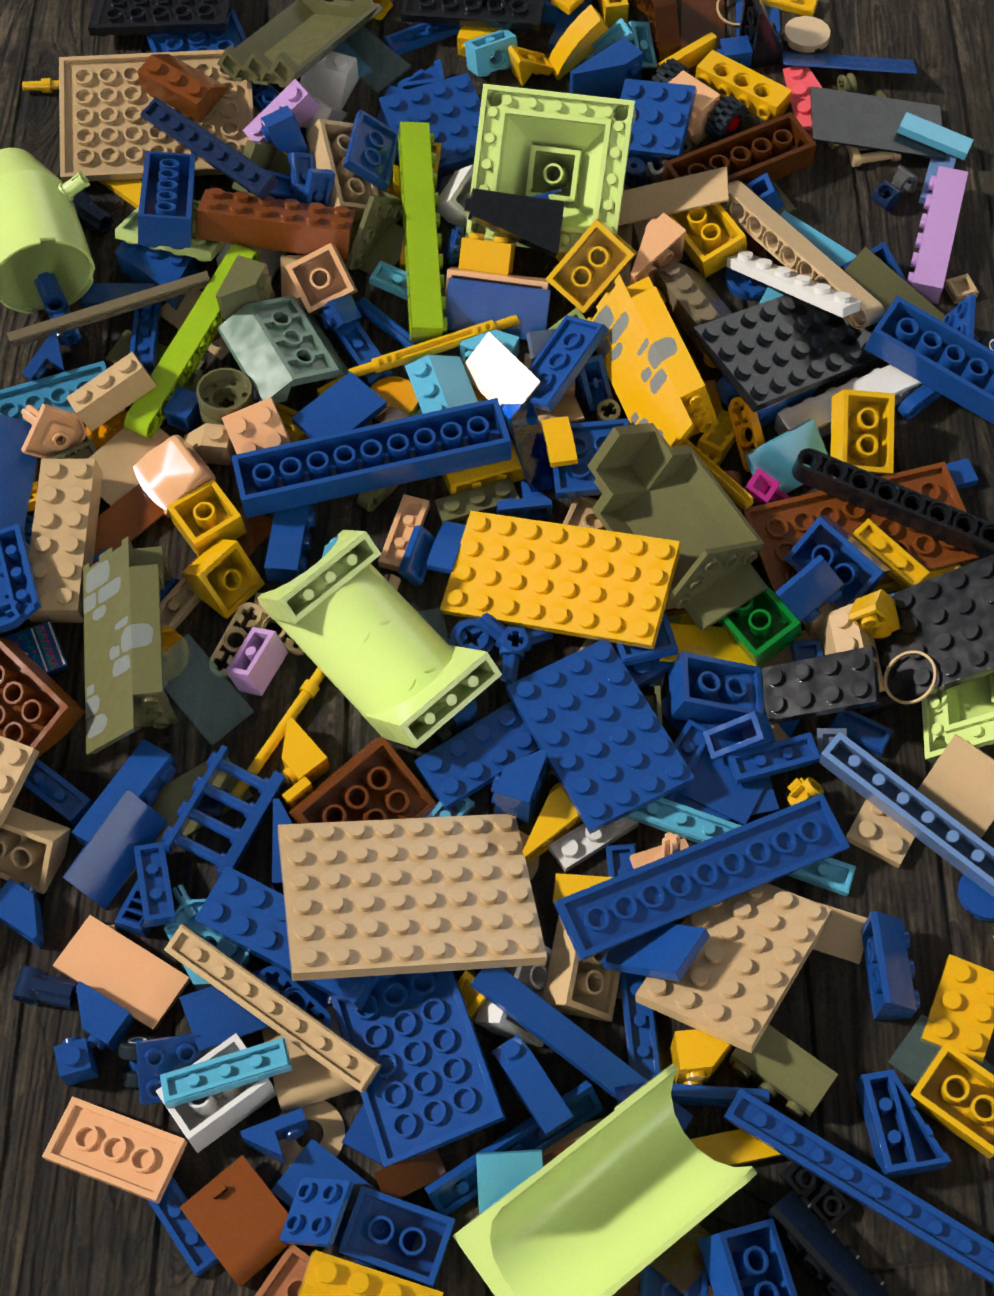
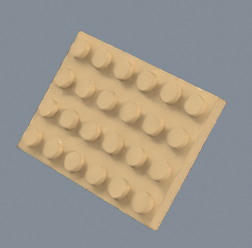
(744, 965)

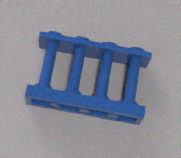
(253, 812)

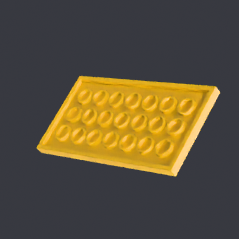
(562, 578)

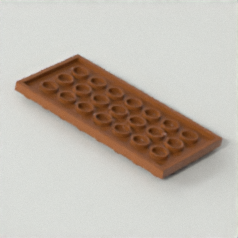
(787, 520)

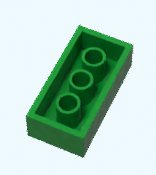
(762, 627)

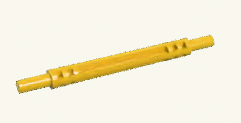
(430, 347)

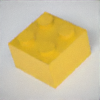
(206, 517)

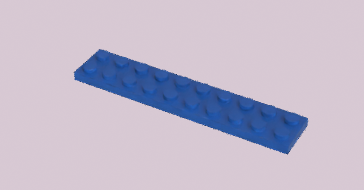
(483, 749)
(700, 876)

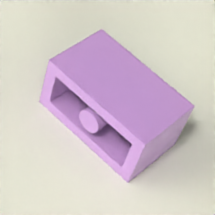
(257, 661)

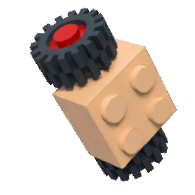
(708, 114)

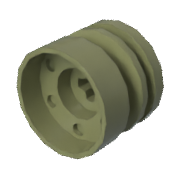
(223, 393)

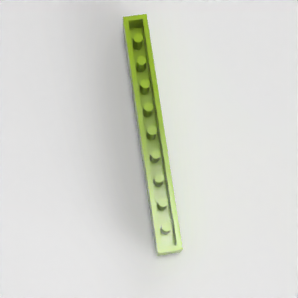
(420, 232)

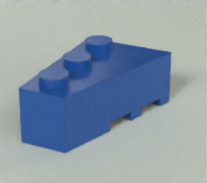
(154, 266)
(895, 1128)

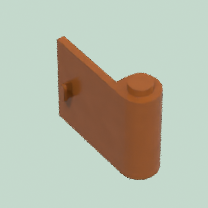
(242, 1223)

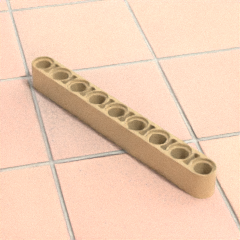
(796, 251)

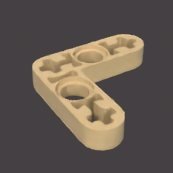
(261, 621)

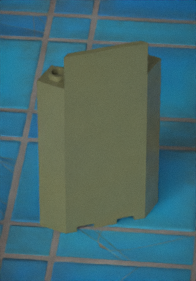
(296, 40)

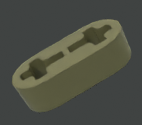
(372, 499)

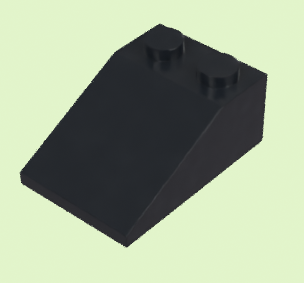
(761, 34)

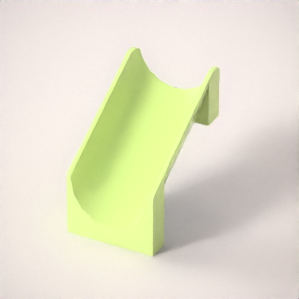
(377, 644)
(601, 1204)

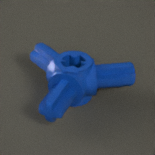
(511, 655)

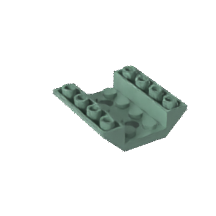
(271, 349)

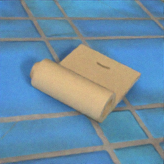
(309, 1079)

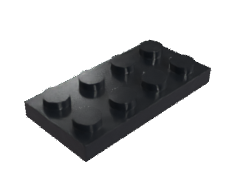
(821, 685)

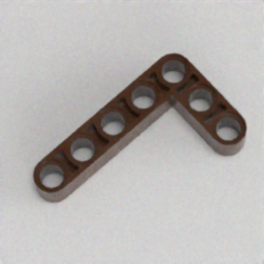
(663, 25)

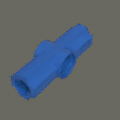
(52, 299)

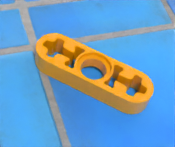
(737, 418)

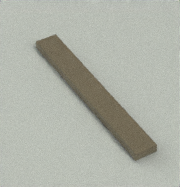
(109, 309)

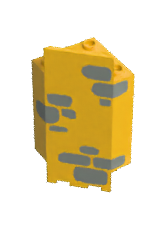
(651, 363)

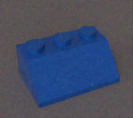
(846, 556)
(889, 968)

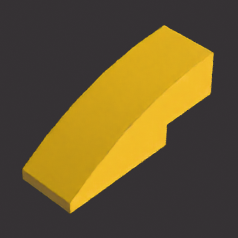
(577, 41)

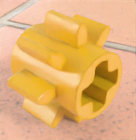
(803, 790)

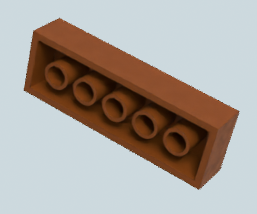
(273, 223)

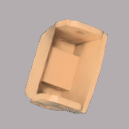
(171, 471)

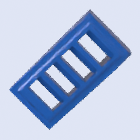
(123, 918)

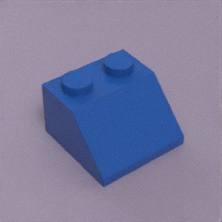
(811, 590)
(520, 786)

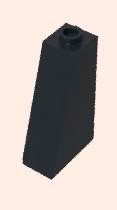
(519, 217)

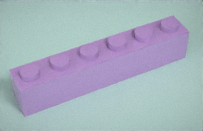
(938, 233)

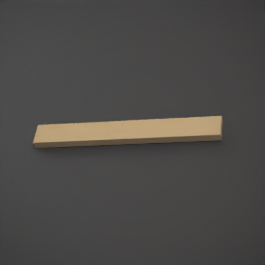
(273, 1008)

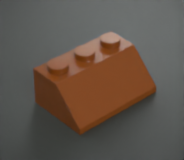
(180, 85)

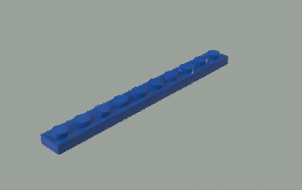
(862, 1184)

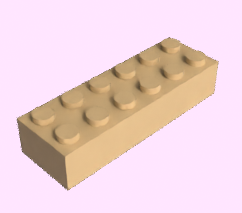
(64, 536)

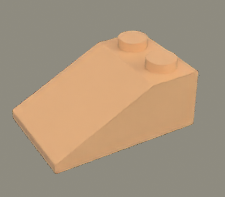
(659, 248)

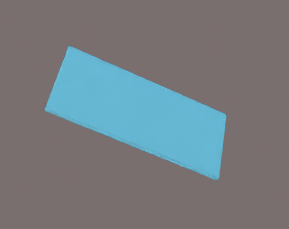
(831, 249)

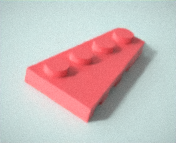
(799, 81)

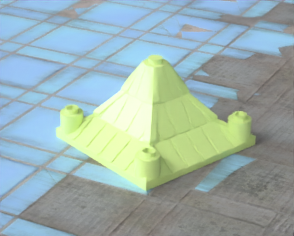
(553, 142)

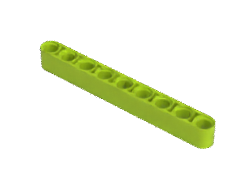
(184, 351)

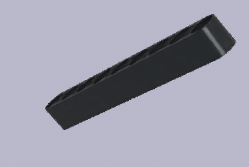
(895, 507)

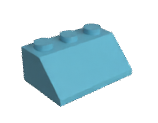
(440, 382)

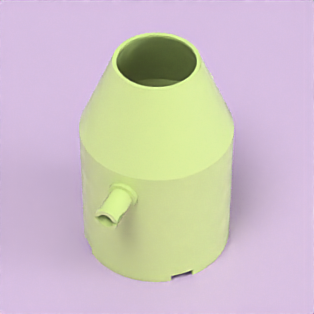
(39, 232)

